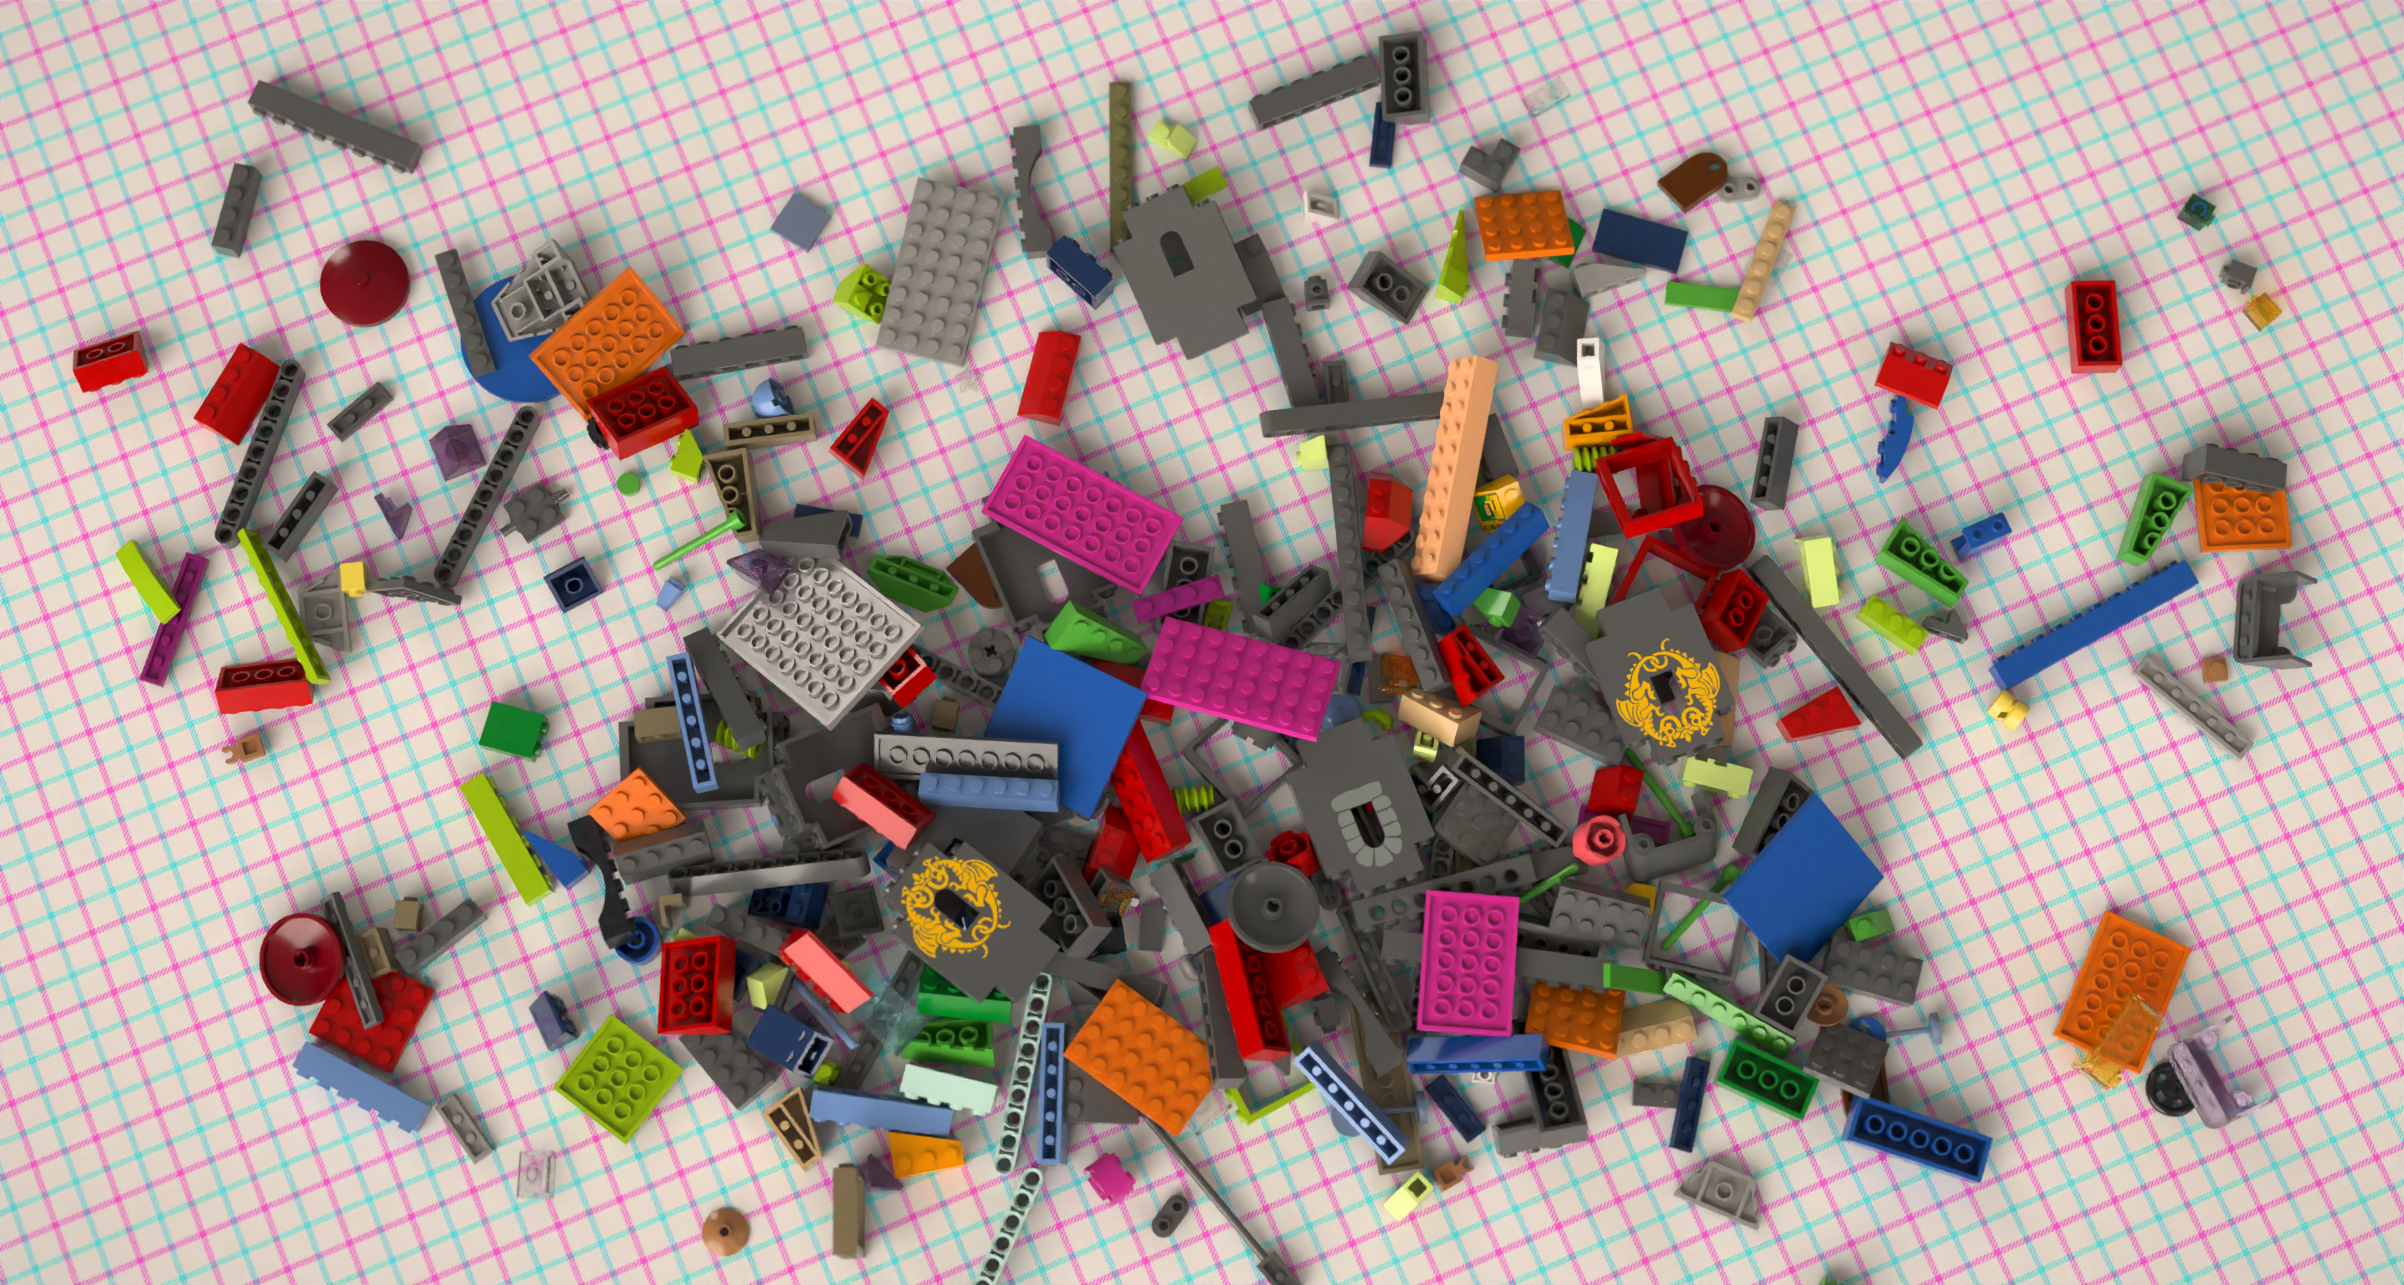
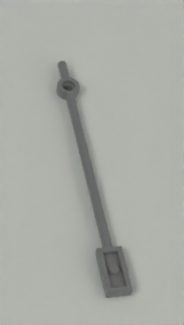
(1271, 1265)

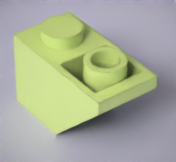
(1408, 1196)

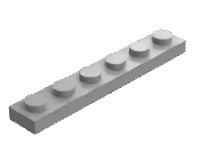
(2192, 708)

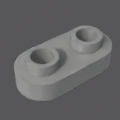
(1739, 190)

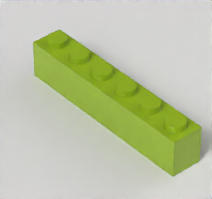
(506, 839)

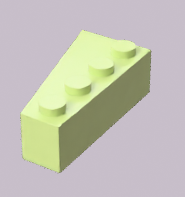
(1595, 587)

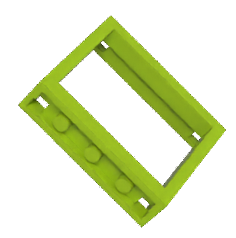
(1243, 1112)

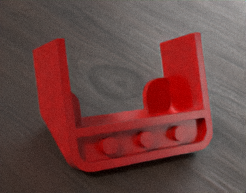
(1656, 481)

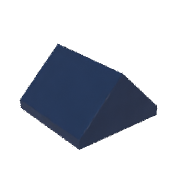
(573, 584)
(744, 966)

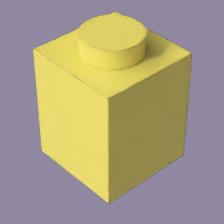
(354, 578)

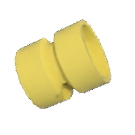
(2008, 709)

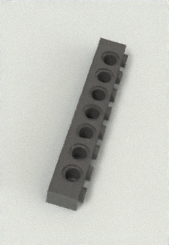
(1520, 866)

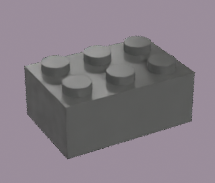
(1790, 994)

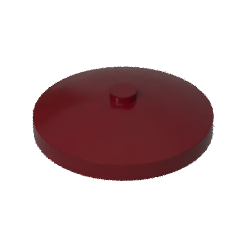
(365, 283)
(1719, 537)
(302, 959)

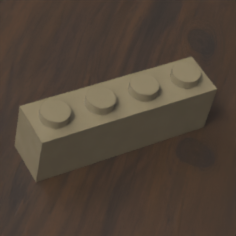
(770, 432)

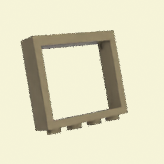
(848, 1212)

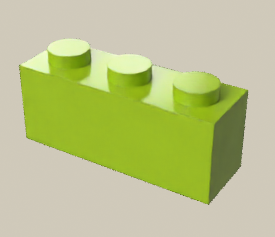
(1892, 625)

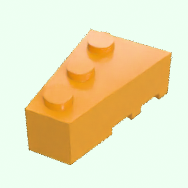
(1598, 425)
(923, 1155)

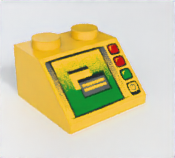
(1497, 502)

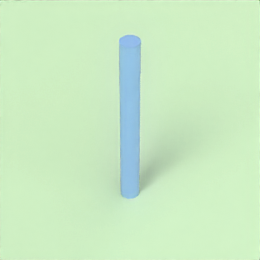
(825, 1014)

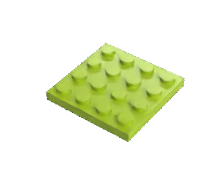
(618, 1079)

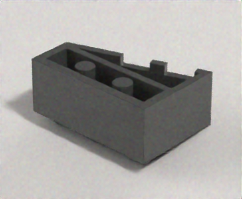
(1520, 298)

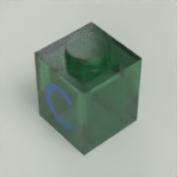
(2197, 212)

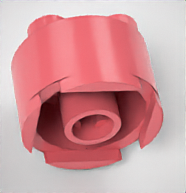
(1598, 840)

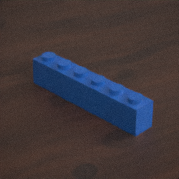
(1491, 559)
(1477, 1054)

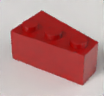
(858, 441)
(1819, 717)

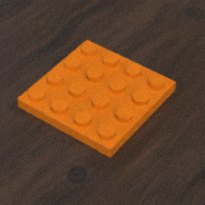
(1523, 225)
(2240, 519)
(1576, 1018)

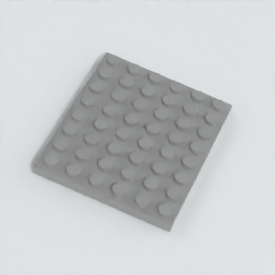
(821, 636)

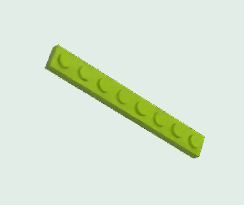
(284, 607)

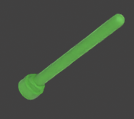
(735, 521)
(1685, 828)
(1729, 875)
(1546, 884)

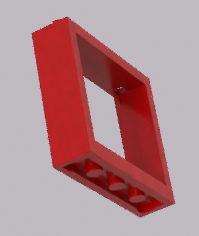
(1639, 456)
(1674, 557)

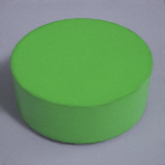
(628, 484)

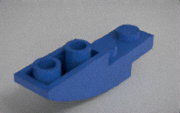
(1894, 446)

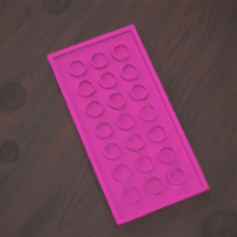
(1082, 515)
(1241, 679)

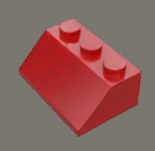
(110, 362)
(1913, 375)

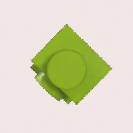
(827, 1073)

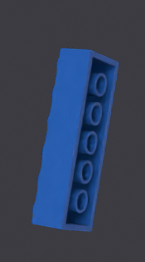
(1917, 1139)

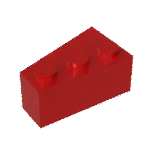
(1468, 665)

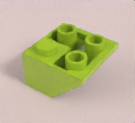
(864, 293)

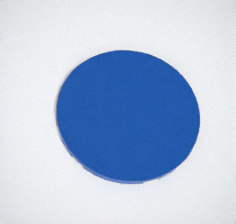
(516, 375)

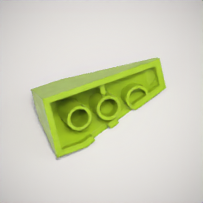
(1454, 273)

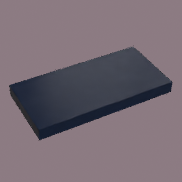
(1639, 241)

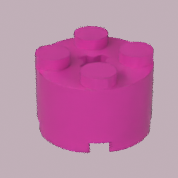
(1109, 1178)

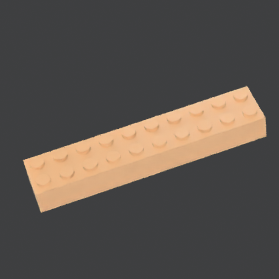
(1454, 468)

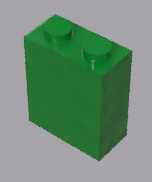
(514, 732)

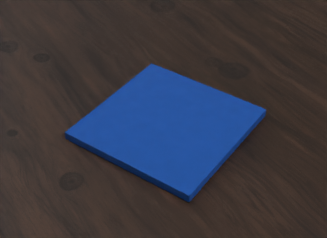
(1070, 703)
(1803, 883)

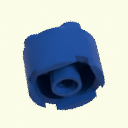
(649, 947)

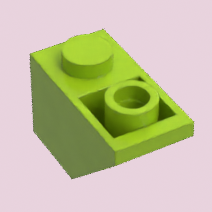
(688, 460)

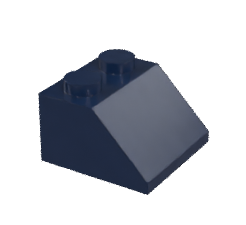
(1504, 756)

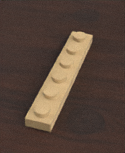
(1763, 261)

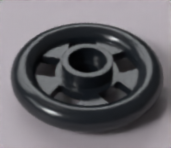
(2153, 1087)

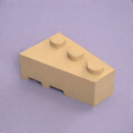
(1439, 716)
(795, 1128)

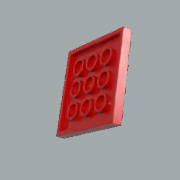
(382, 1046)

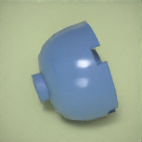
(770, 401)
(1341, 710)

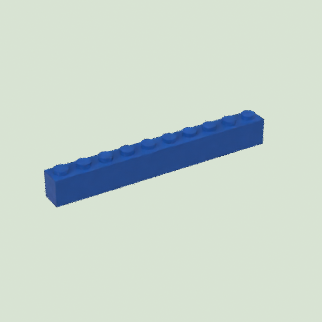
(2093, 625)

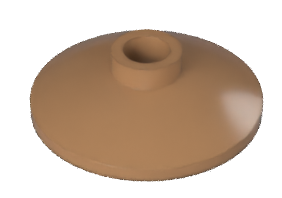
(1837, 1006)
(737, 1235)

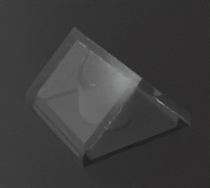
(536, 1174)

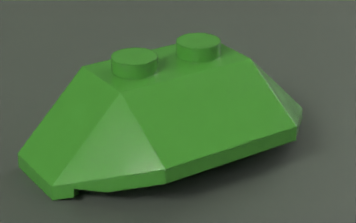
(912, 582)

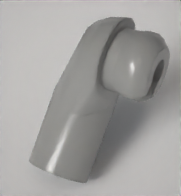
(1187, 968)

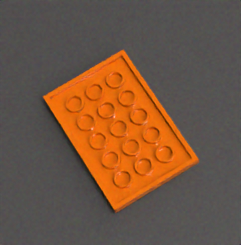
(607, 341)
(2120, 961)
(1144, 1057)

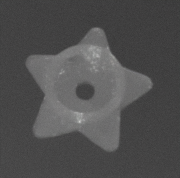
(969, 373)

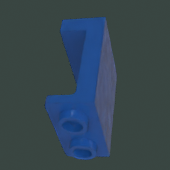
(1981, 536)

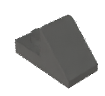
(1951, 630)

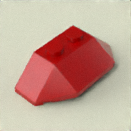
(1386, 511)
(1113, 846)

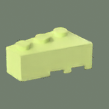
(1819, 570)
(1715, 776)

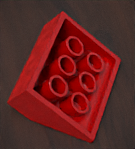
(643, 412)
(1296, 975)
(697, 986)

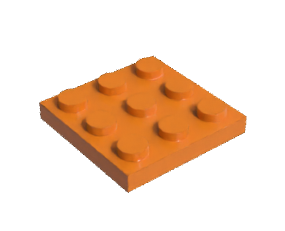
(636, 808)

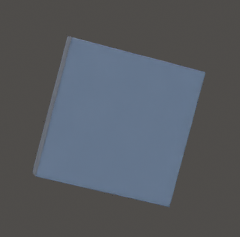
(800, 222)

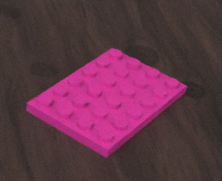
(1468, 963)

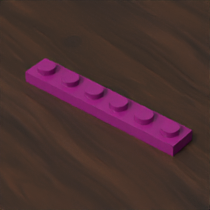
(170, 634)

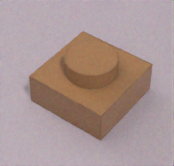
(2214, 670)

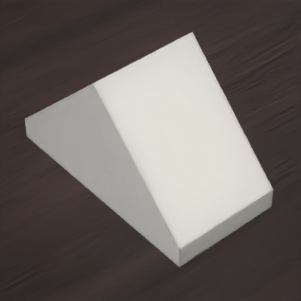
(1318, 208)

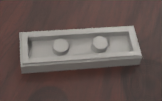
(464, 1129)

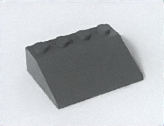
(1091, 1101)

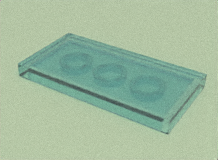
(888, 1014)

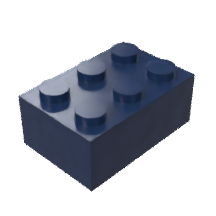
(1080, 271)

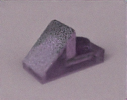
(396, 519)

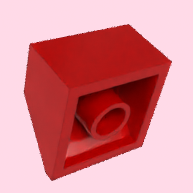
(1615, 791)

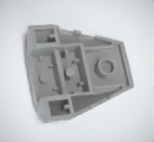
(541, 294)

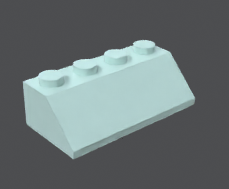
(950, 1088)

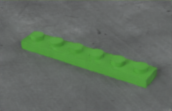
(1728, 1013)

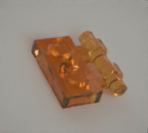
(1398, 668)

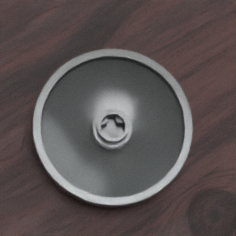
(1272, 907)

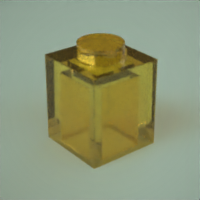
(2261, 311)

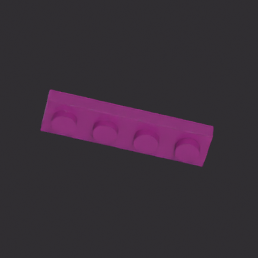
(1178, 599)
(1656, 829)

